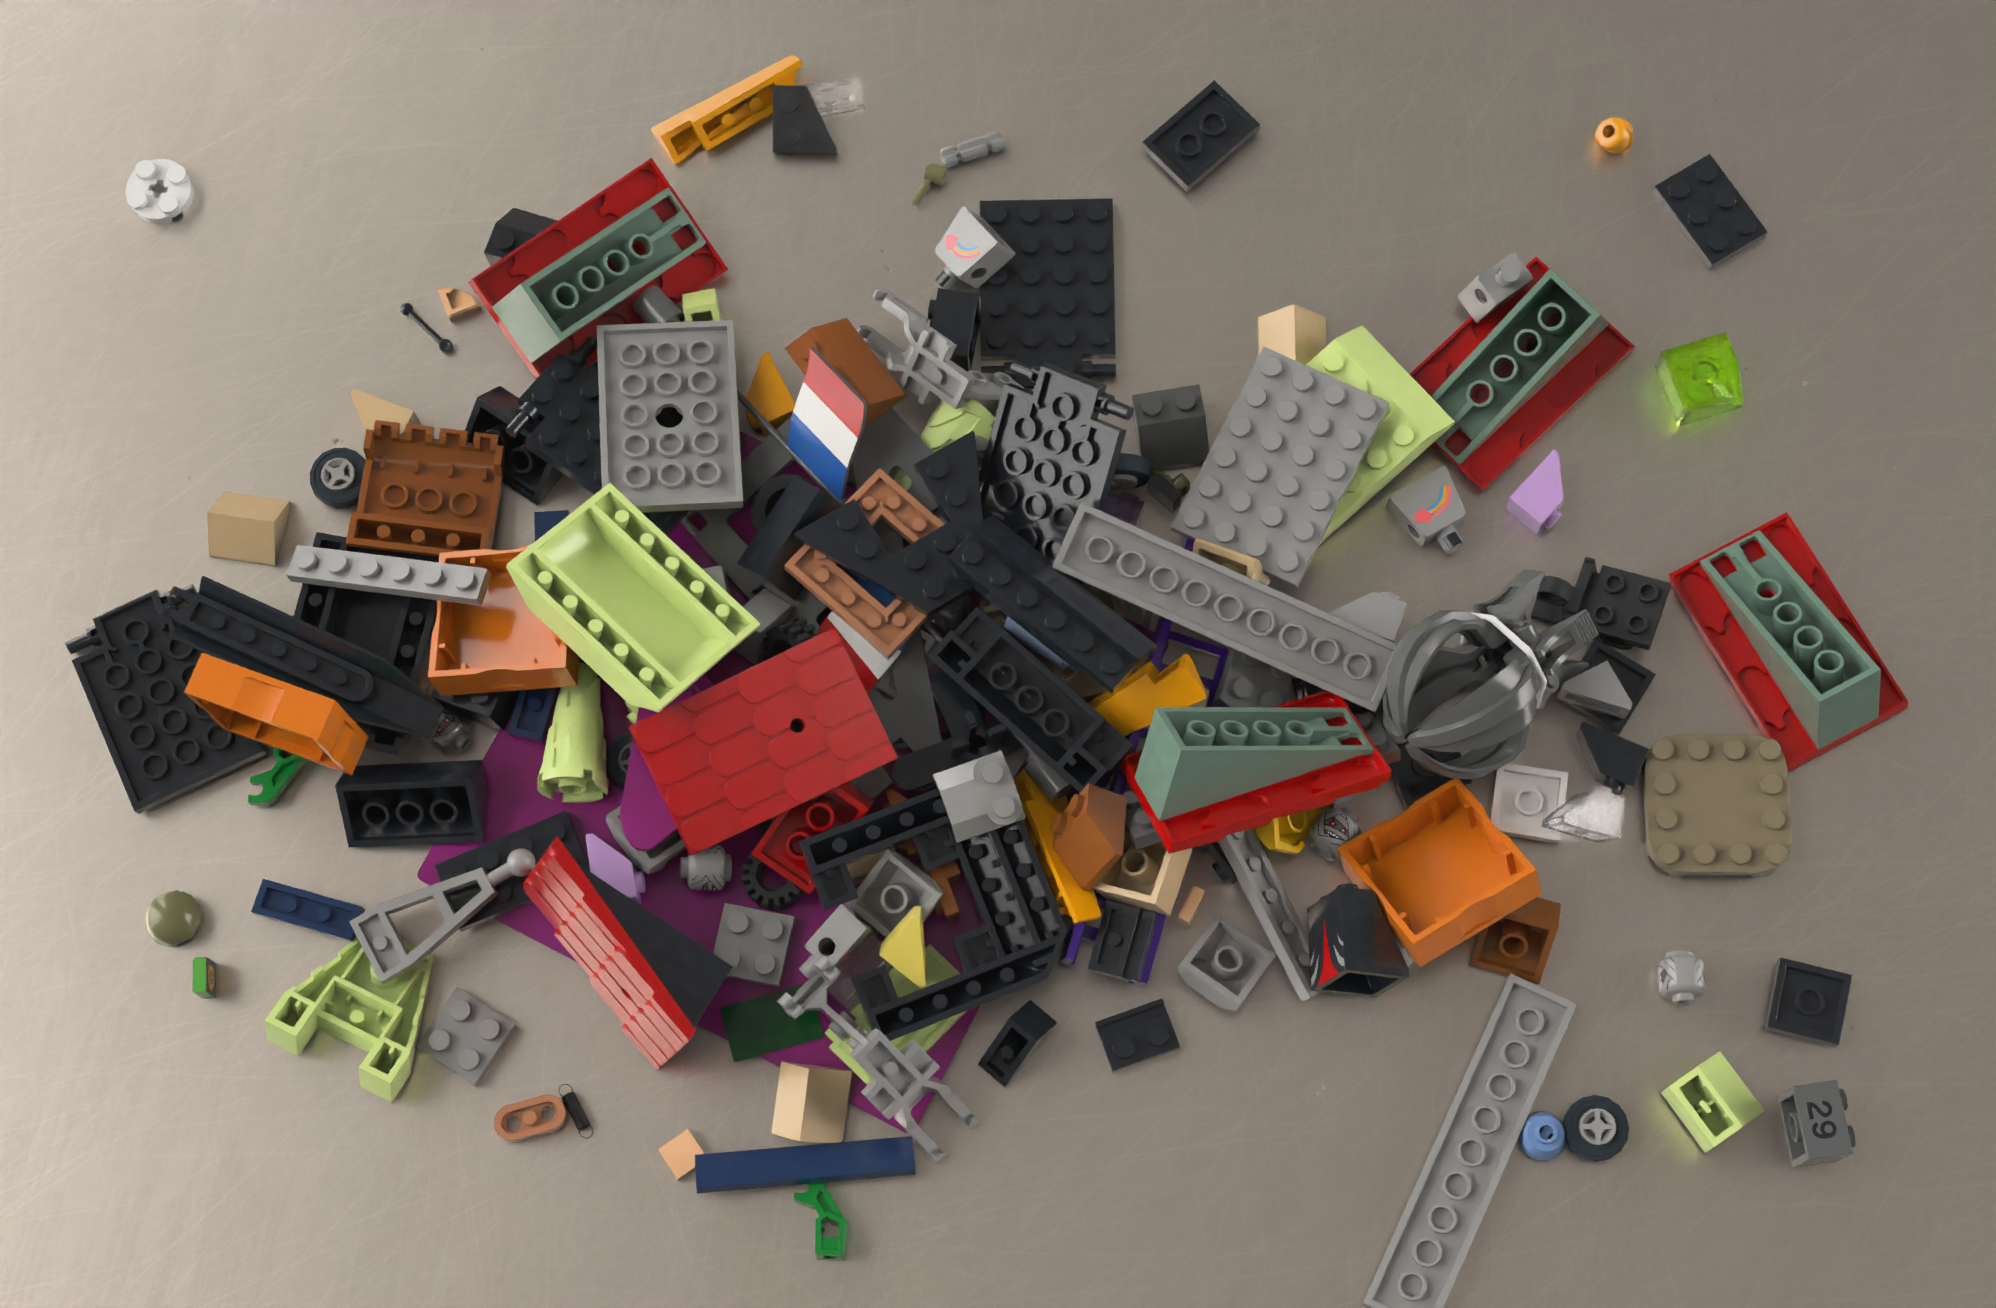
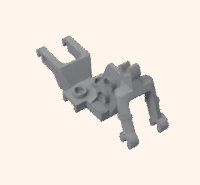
(927, 359)
(897, 1075)

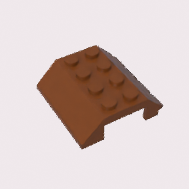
(427, 491)

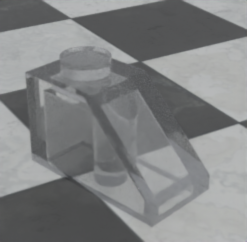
(1590, 815)

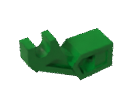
(277, 779)
(819, 1198)

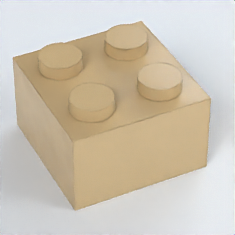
(1145, 877)

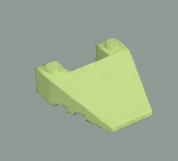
(360, 1010)

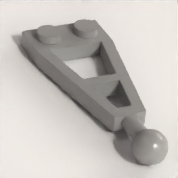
(381, 939)

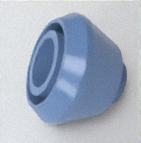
(1535, 1143)

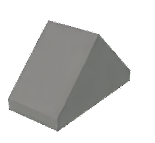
(769, 612)
(1597, 690)

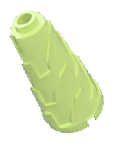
(949, 425)
(575, 744)

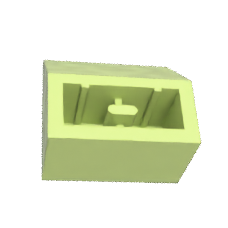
(1712, 1101)

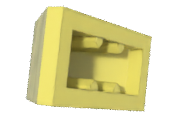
(906, 947)

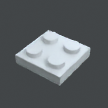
(1525, 798)

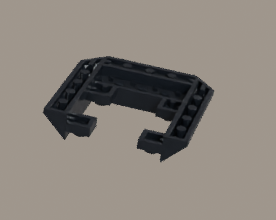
(1006, 884)

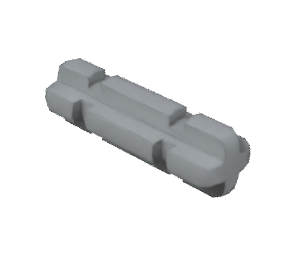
(972, 149)

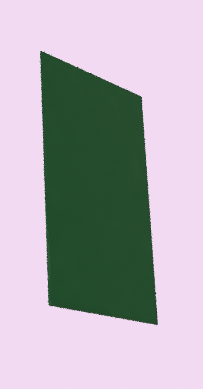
(764, 1026)

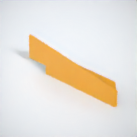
(725, 112)
(1138, 696)
(1038, 820)

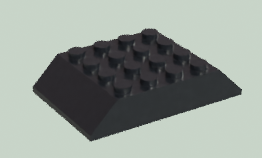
(378, 622)

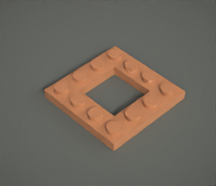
(880, 626)

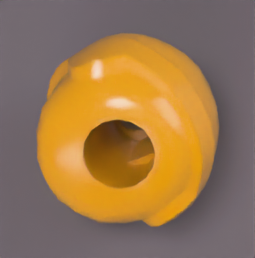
(1614, 135)

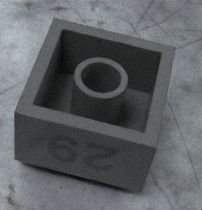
(1816, 1123)

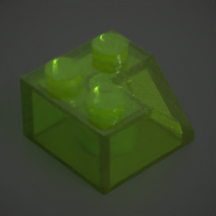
(1700, 379)

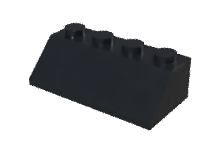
(414, 803)

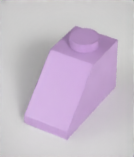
(1539, 496)
(614, 868)

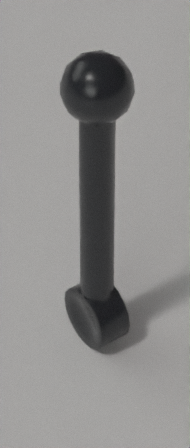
(444, 344)

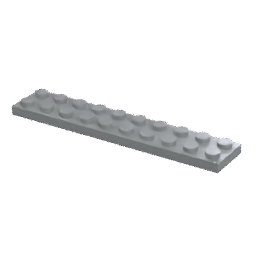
(1226, 606)
(1471, 1148)

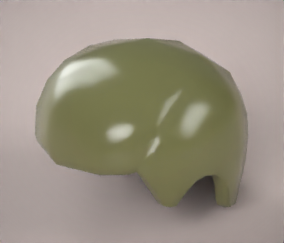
(173, 918)

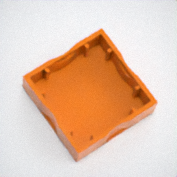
(495, 643)
(277, 713)
(1440, 871)

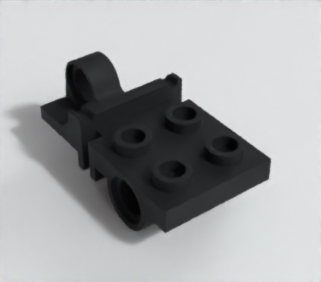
(1620, 603)

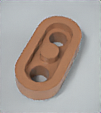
(531, 1118)

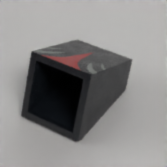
(1352, 945)

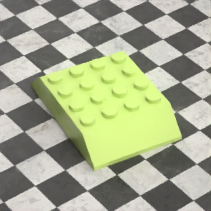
(1407, 427)
(629, 600)

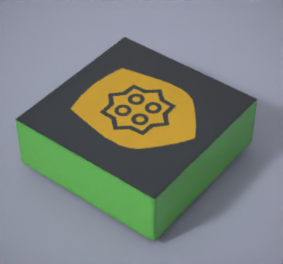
(204, 977)

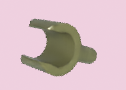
(933, 174)
(1179, 482)

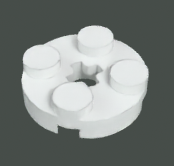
(151, 175)

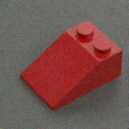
(780, 843)

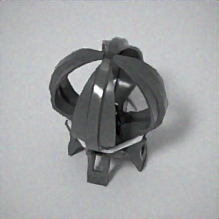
(1497, 714)

